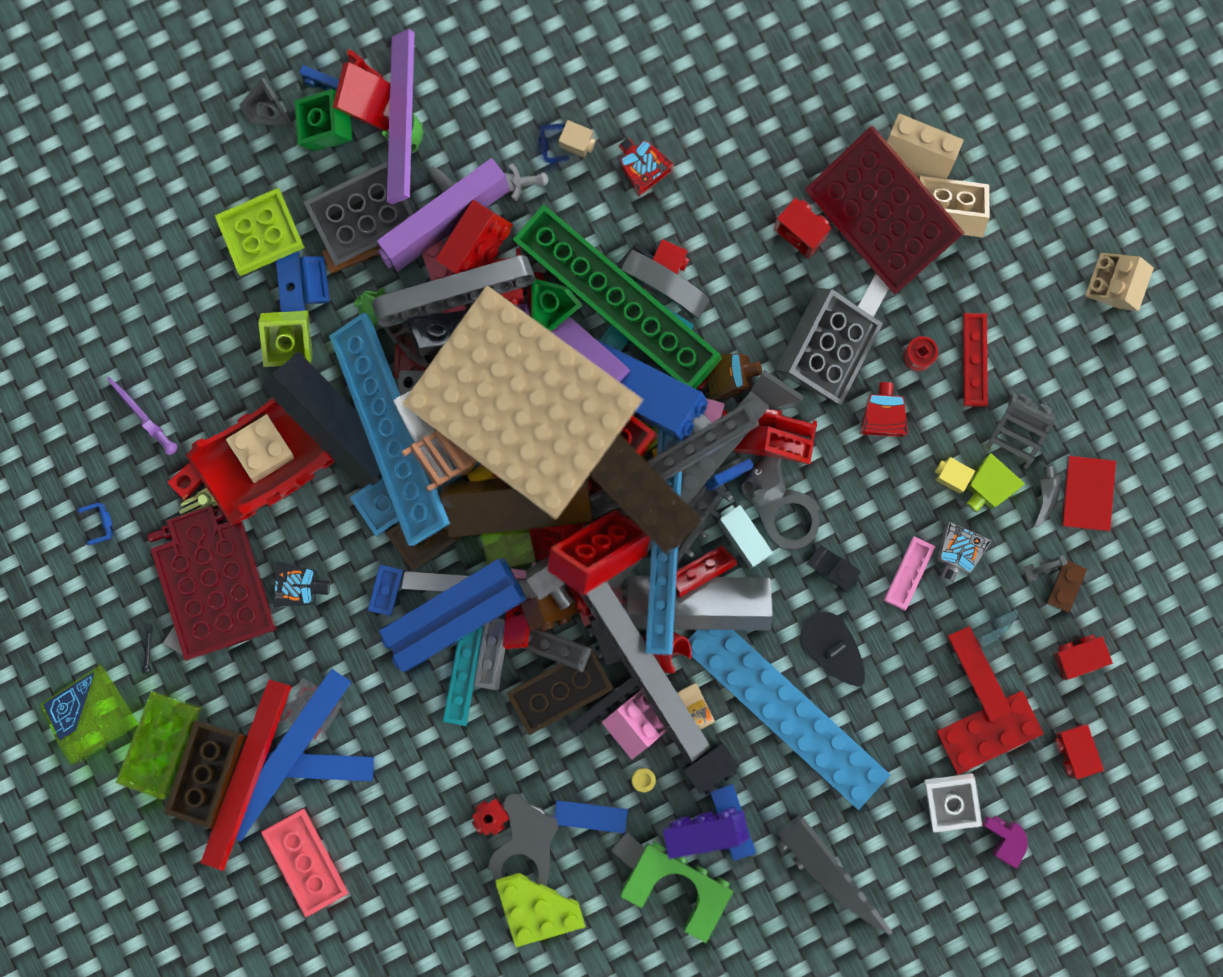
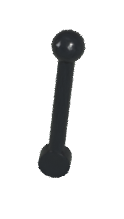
(146, 668)

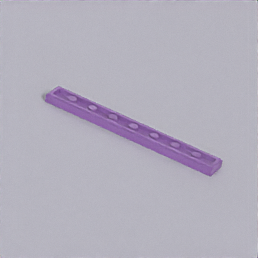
(400, 117)

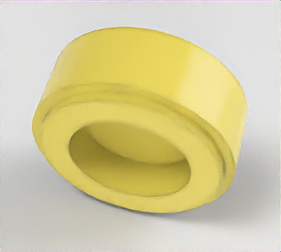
(643, 780)

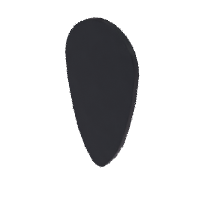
(833, 647)

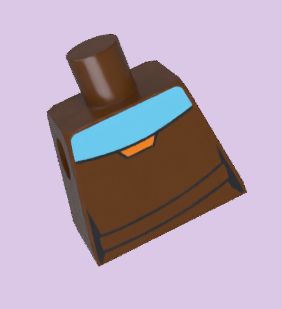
(732, 376)

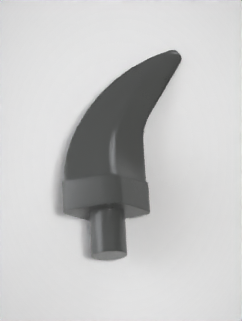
(1050, 491)

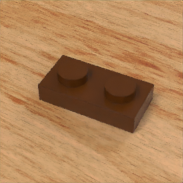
(1066, 586)

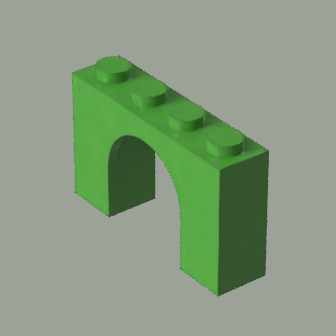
(711, 893)

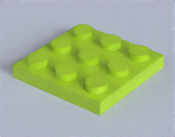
(259, 231)

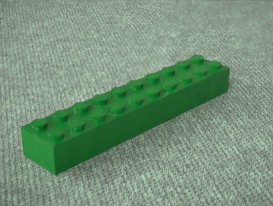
(617, 298)

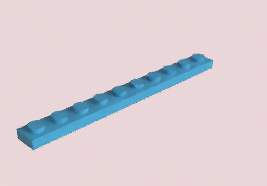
(662, 579)

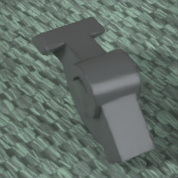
(1045, 566)

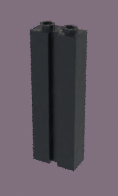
(324, 417)

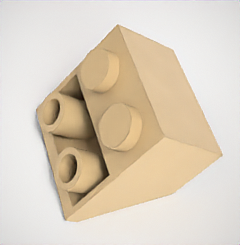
(1120, 281)

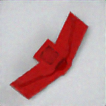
(775, 419)

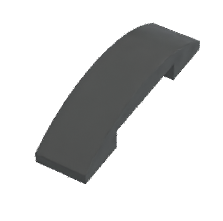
(666, 283)

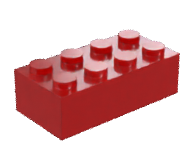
(598, 552)

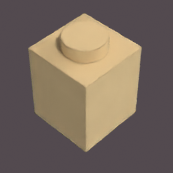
(577, 139)

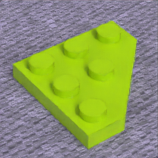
(536, 910)

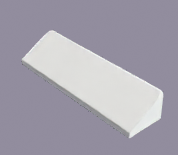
(418, 430)

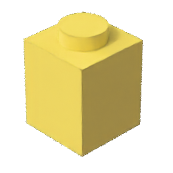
(954, 475)

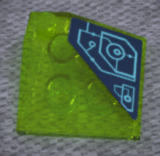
(88, 715)

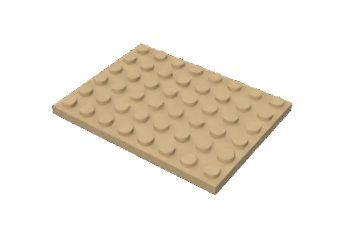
(522, 402)

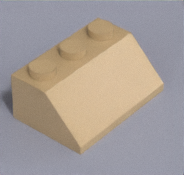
(923, 147)
(963, 201)

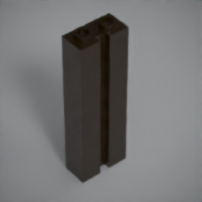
(498, 507)

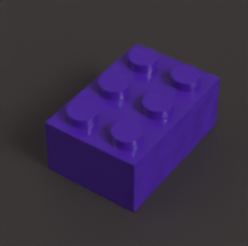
(706, 833)

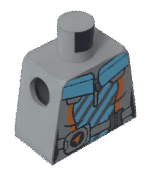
(960, 550)

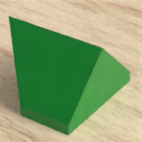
(552, 303)

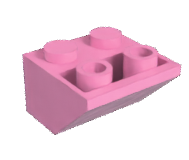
(635, 725)

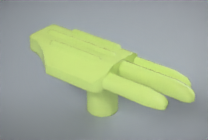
(204, 499)

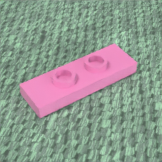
(909, 573)

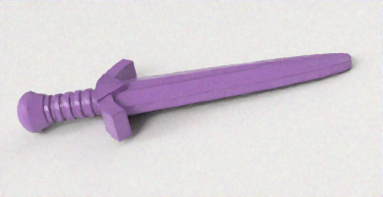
(153, 429)

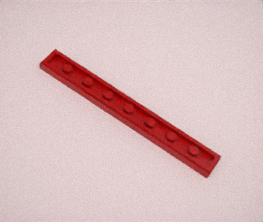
(245, 775)

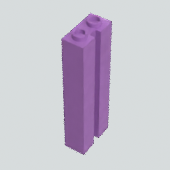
(441, 215)

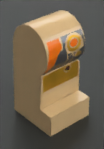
(696, 705)

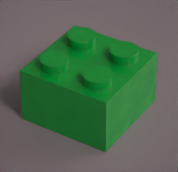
(321, 124)

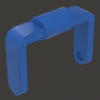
(105, 519)

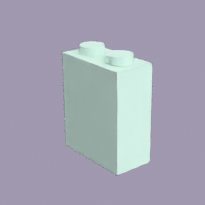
(744, 536)

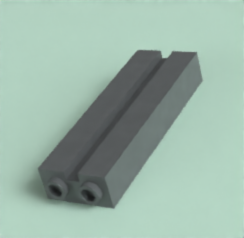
(715, 605)

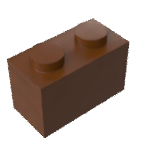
(546, 612)

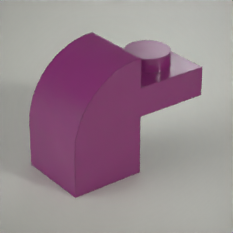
(1013, 840)

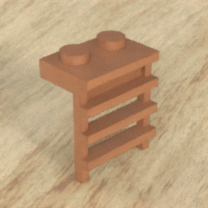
(460, 458)

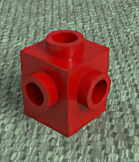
(498, 813)

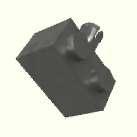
(545, 583)

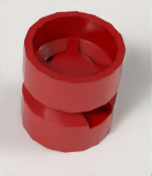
(920, 354)

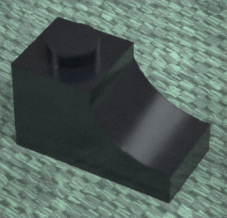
(833, 568)

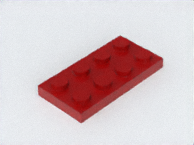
(977, 740)

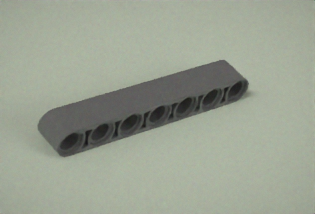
(452, 291)

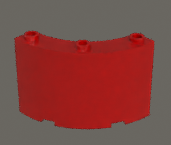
(230, 482)

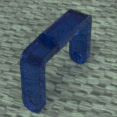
(543, 143)

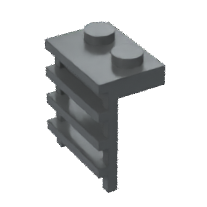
(1028, 415)

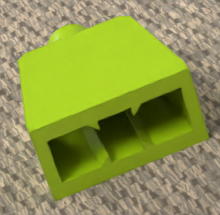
(992, 484)

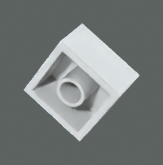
(953, 802)

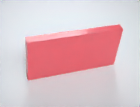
(304, 862)

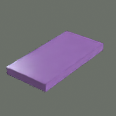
(589, 347)

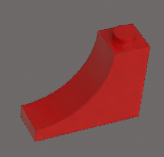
(777, 444)

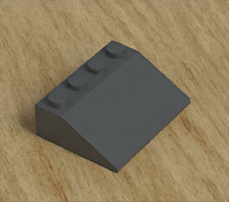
(356, 214)
(829, 345)

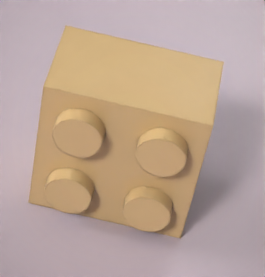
(260, 449)

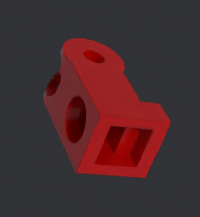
(185, 482)

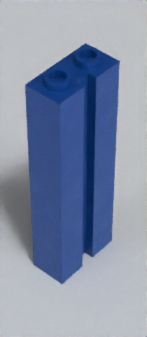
(666, 401)
(452, 615)

